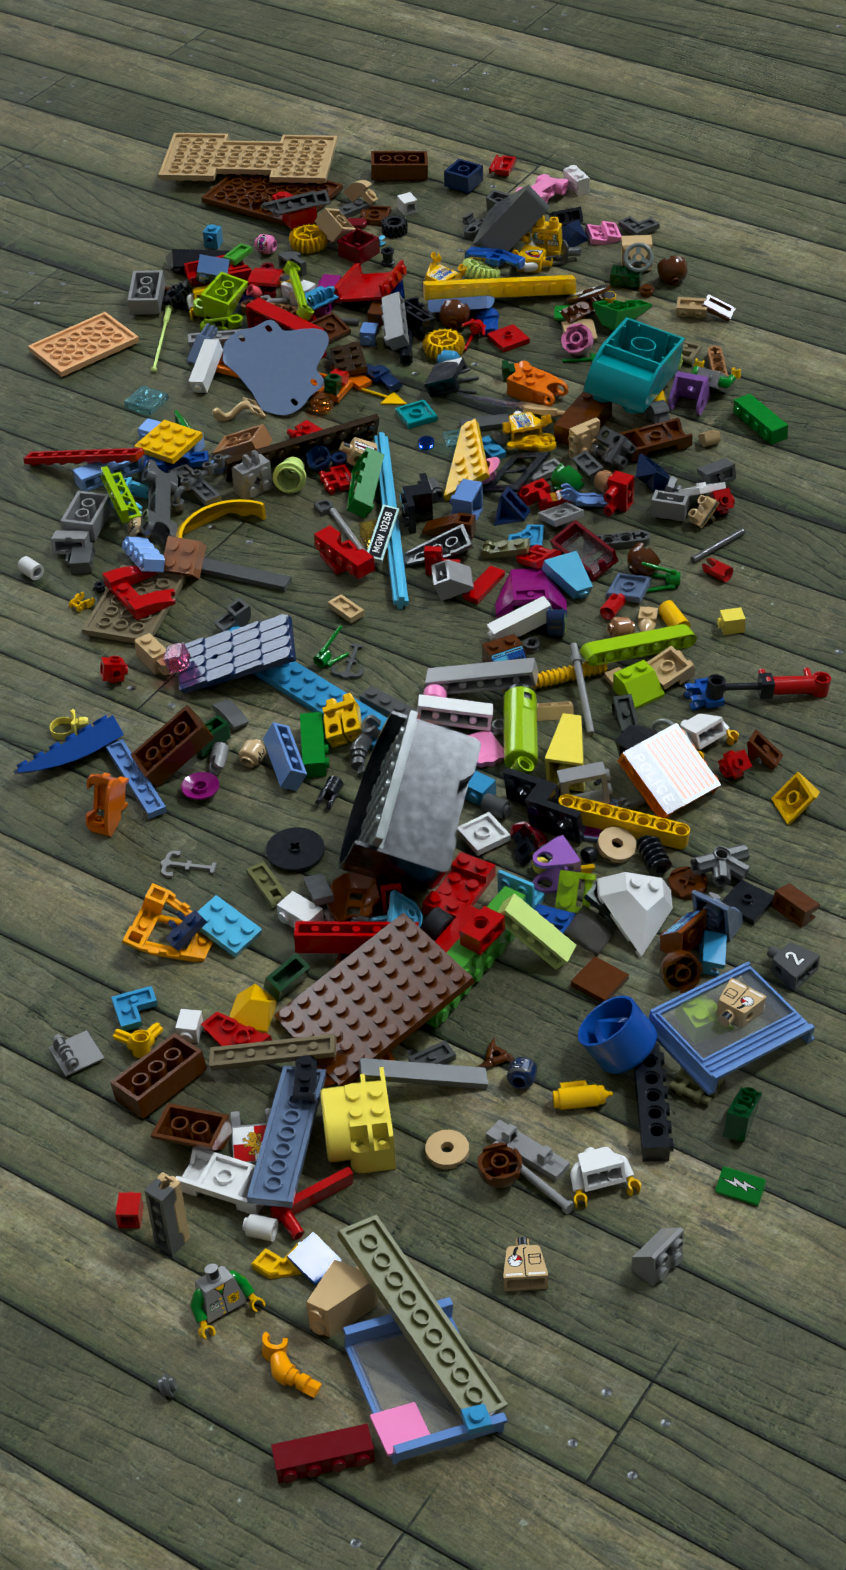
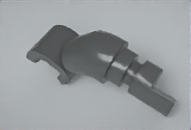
(362, 743)

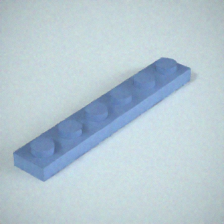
(138, 783)

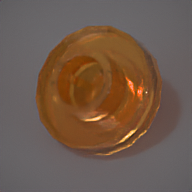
(321, 403)

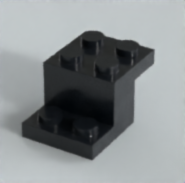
(416, 503)

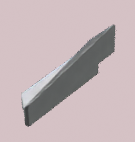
(297, 202)

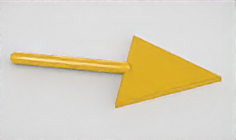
(391, 399)

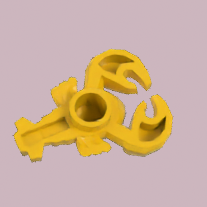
(535, 443)

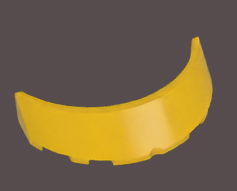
(218, 509)

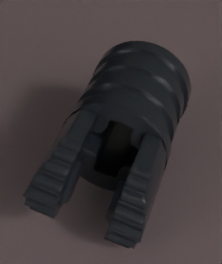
(330, 791)

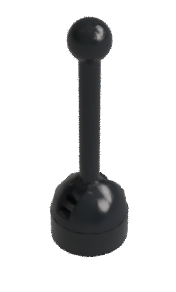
(589, 854)

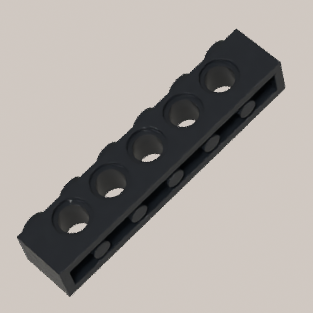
(652, 1108)

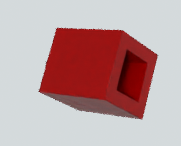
(129, 1210)

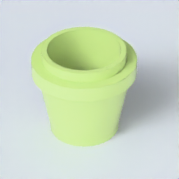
(287, 480)

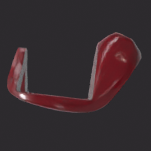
(525, 830)

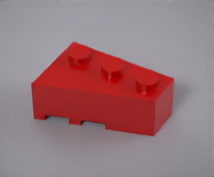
(297, 218)

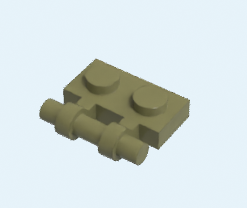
(684, 1084)

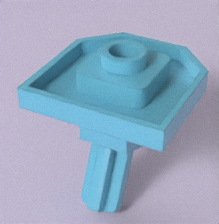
(398, 905)

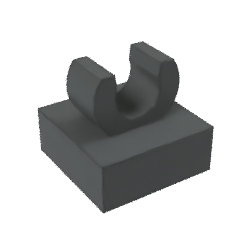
(671, 487)

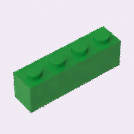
(760, 419)
(313, 744)

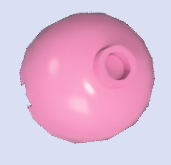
(577, 339)

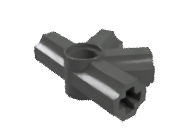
(723, 863)

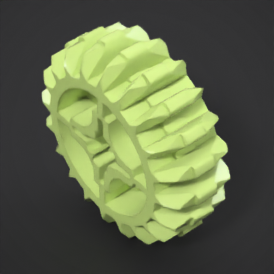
(479, 269)

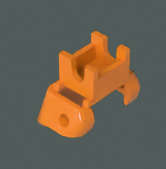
(110, 797)

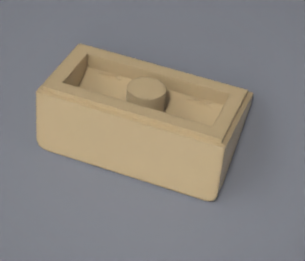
(553, 710)

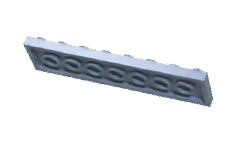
(284, 1144)

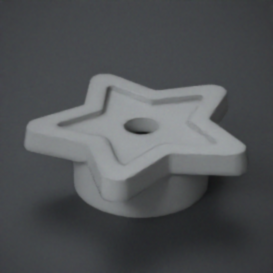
(497, 727)

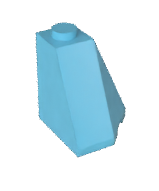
(569, 574)

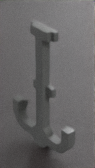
(346, 674)

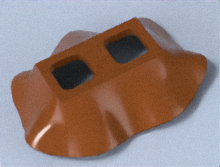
(358, 884)

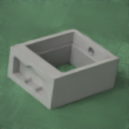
(583, 774)

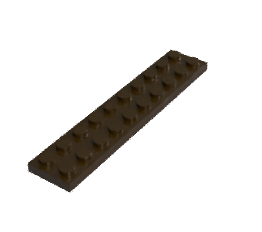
(298, 447)

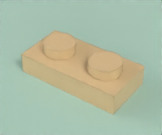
(346, 608)

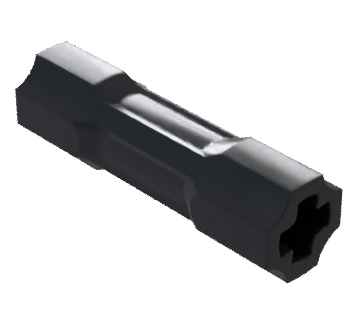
(406, 352)

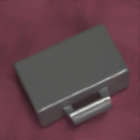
(80, 558)

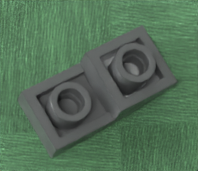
(230, 713)

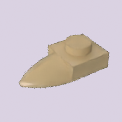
(647, 618)

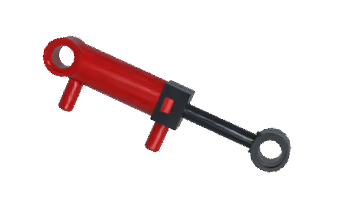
(772, 685)

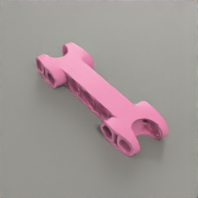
(548, 186)

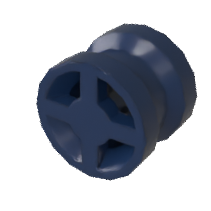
(339, 459)

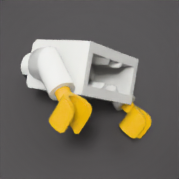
(705, 729)
(600, 1169)

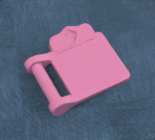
(491, 750)

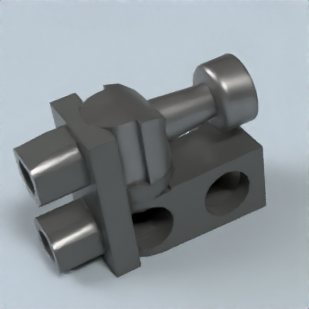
(616, 450)

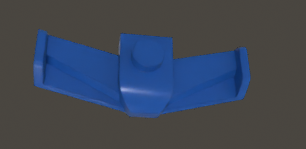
(496, 257)
(489, 317)

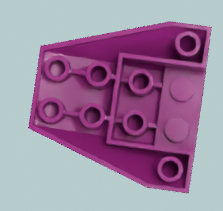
(526, 586)

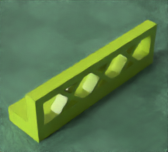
(118, 498)

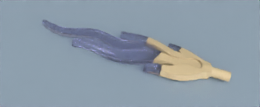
(516, 404)

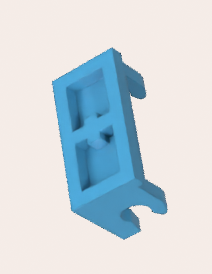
(712, 952)

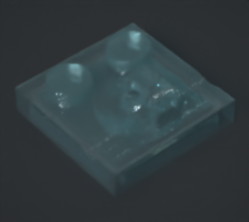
(146, 400)

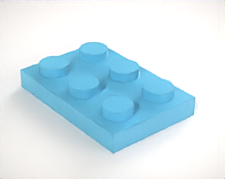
(228, 926)

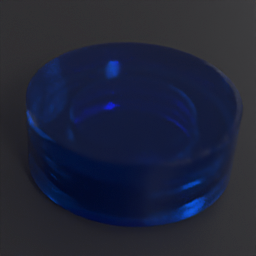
(426, 442)

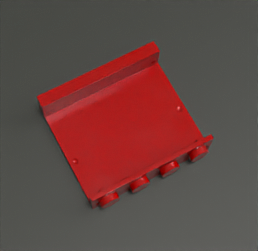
(365, 287)

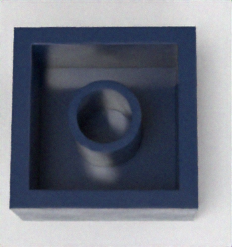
(463, 175)

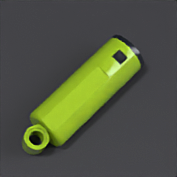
(520, 728)

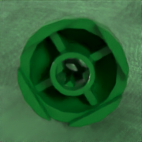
(564, 475)

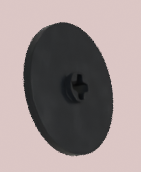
(283, 851)

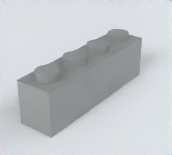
(395, 321)

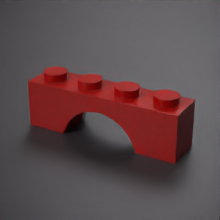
(356, 562)

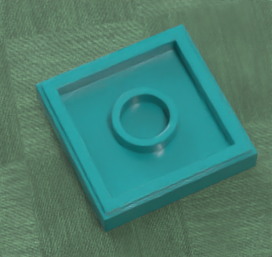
(416, 414)

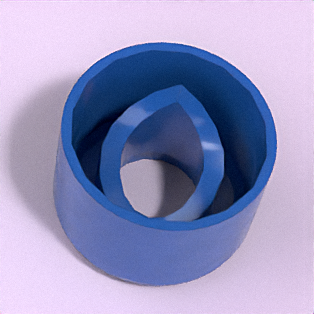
(617, 1034)

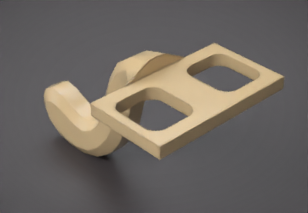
(245, 404)

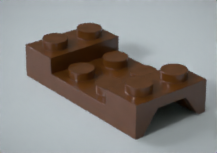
(657, 437)

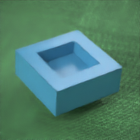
(476, 1419)

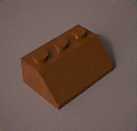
(193, 1127)

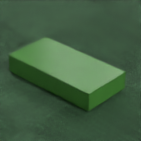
(238, 254)

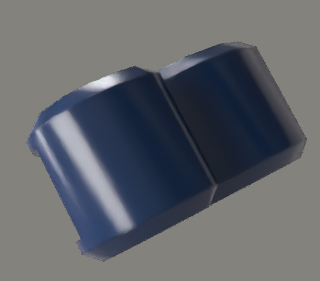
(556, 622)

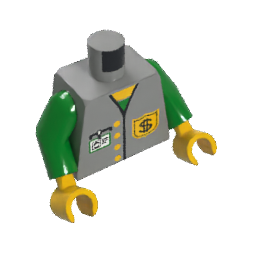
(717, 380)
(218, 1294)

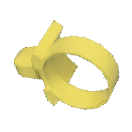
(73, 721)

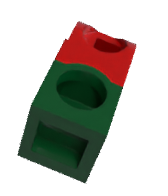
(335, 381)

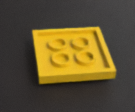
(169, 441)

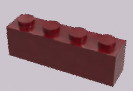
(323, 1453)

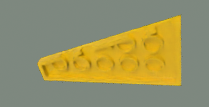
(468, 460)

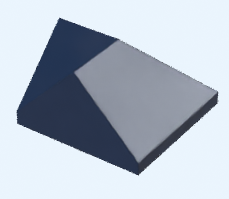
(574, 234)
(651, 474)

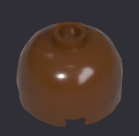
(672, 270)
(454, 314)
(638, 555)
(680, 971)
(499, 1165)

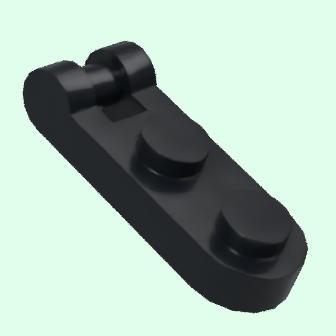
(305, 1079)

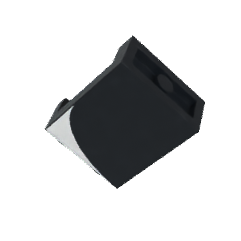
(443, 377)

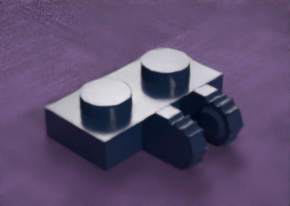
(185, 930)

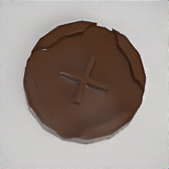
(684, 881)

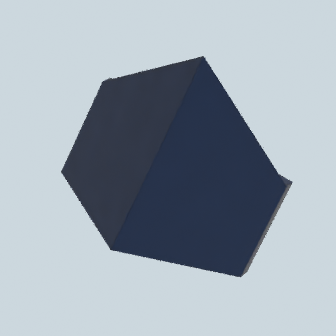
(510, 508)

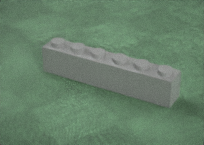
(484, 676)

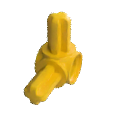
(140, 1040)

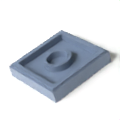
(631, 586)

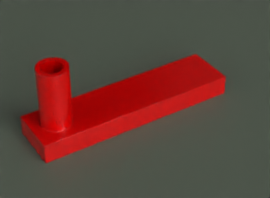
(310, 1197)

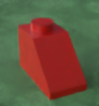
(385, 890)

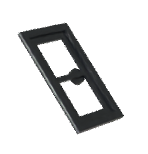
(527, 472)

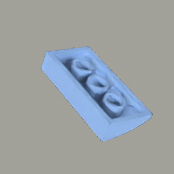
(476, 302)

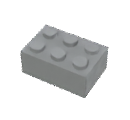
(146, 292)
(87, 513)

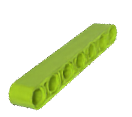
(637, 644)

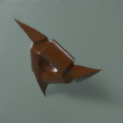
(502, 1055)

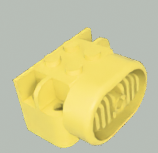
(359, 1125)

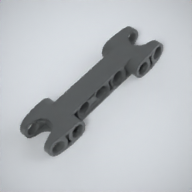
(161, 487)

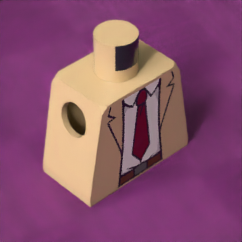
(356, 448)

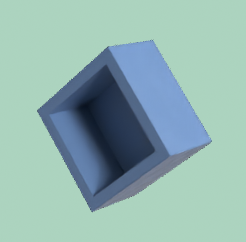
(210, 267)
(468, 498)

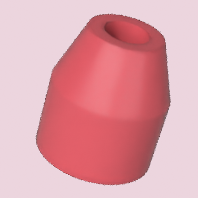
(254, 291)

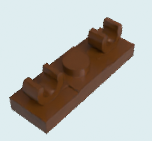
(580, 310)

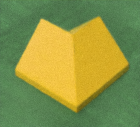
(794, 797)
(254, 1008)

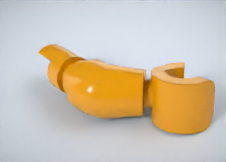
(284, 1371)

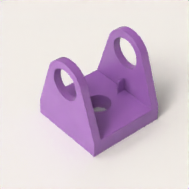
(683, 388)
(563, 859)

